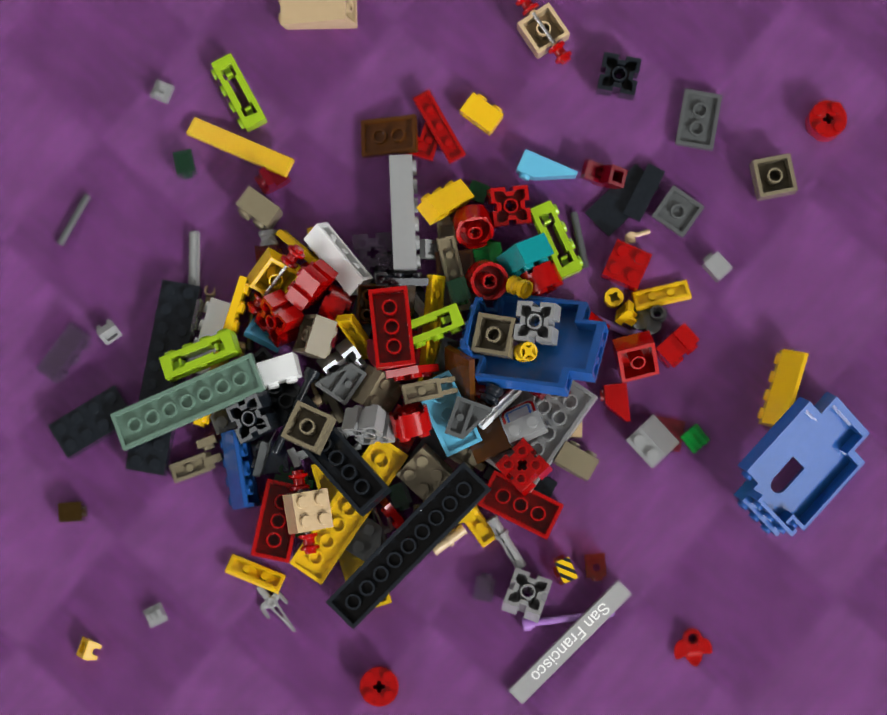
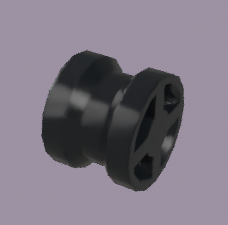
(492, 394)

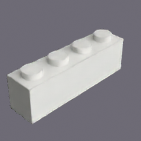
(335, 253)
(214, 320)
(280, 370)

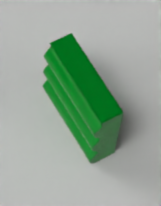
(694, 438)

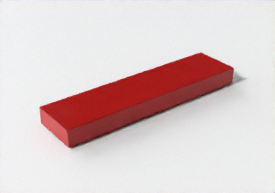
(439, 126)

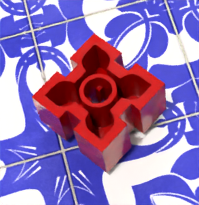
(515, 196)
(310, 284)
(279, 318)
(676, 345)
(511, 467)

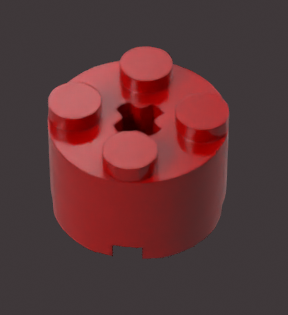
(819, 129)
(473, 226)
(544, 278)
(476, 279)
(336, 303)
(410, 422)
(371, 694)

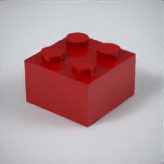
(626, 265)
(635, 356)

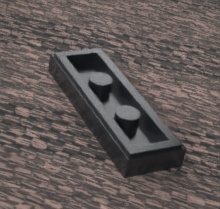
(643, 193)

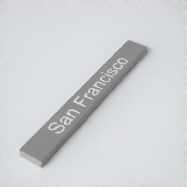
(569, 641)

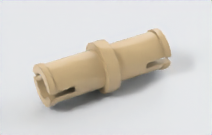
(449, 539)

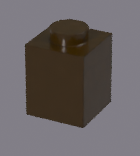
(72, 512)

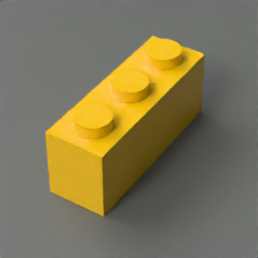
(444, 201)

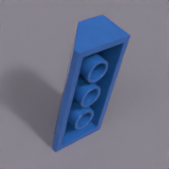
(239, 476)

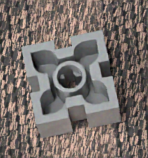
(530, 314)
(343, 355)
(368, 424)
(517, 601)

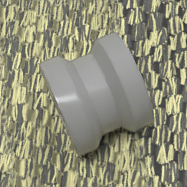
(268, 237)

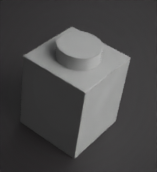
(716, 266)

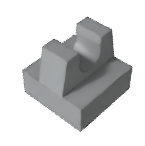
(162, 91)
(427, 249)
(108, 332)
(296, 457)
(155, 615)

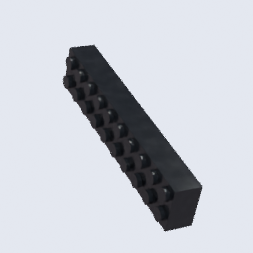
(169, 332)
(338, 459)
(408, 545)

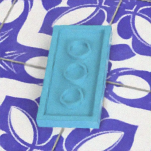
(440, 412)

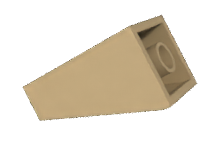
(318, 14)

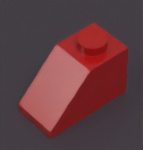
(616, 400)

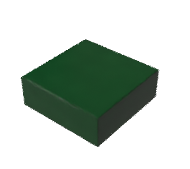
(479, 191)

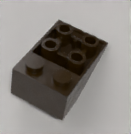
(363, 308)

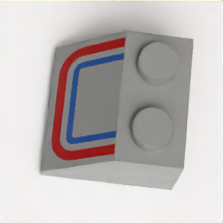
(523, 421)

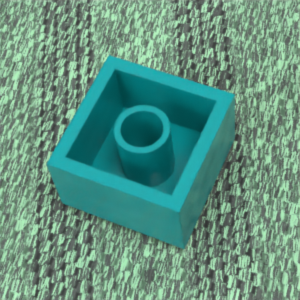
(526, 255)

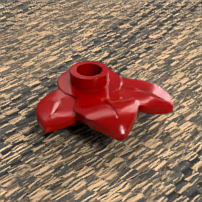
(692, 649)

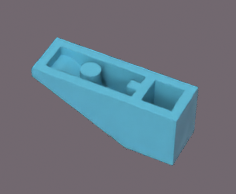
(537, 167)

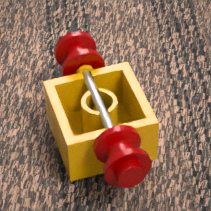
(273, 273)

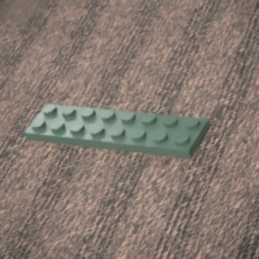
(187, 402)

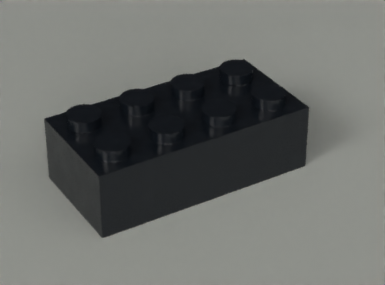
(88, 422)

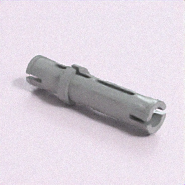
(502, 536)

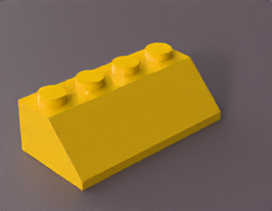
(783, 385)

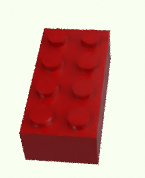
(391, 327)
(532, 512)
(271, 532)

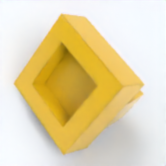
(626, 314)
(86, 648)

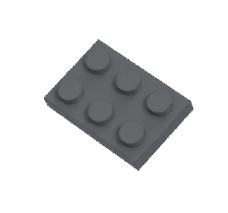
(698, 119)

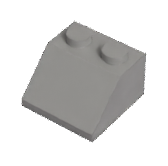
(652, 441)

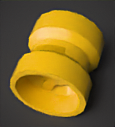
(519, 287)

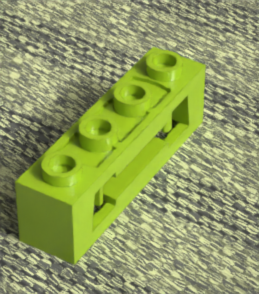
(224, 66)
(543, 211)
(438, 333)
(224, 341)

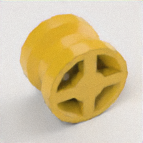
(613, 301)
(530, 352)

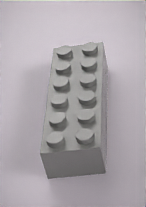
(403, 212)

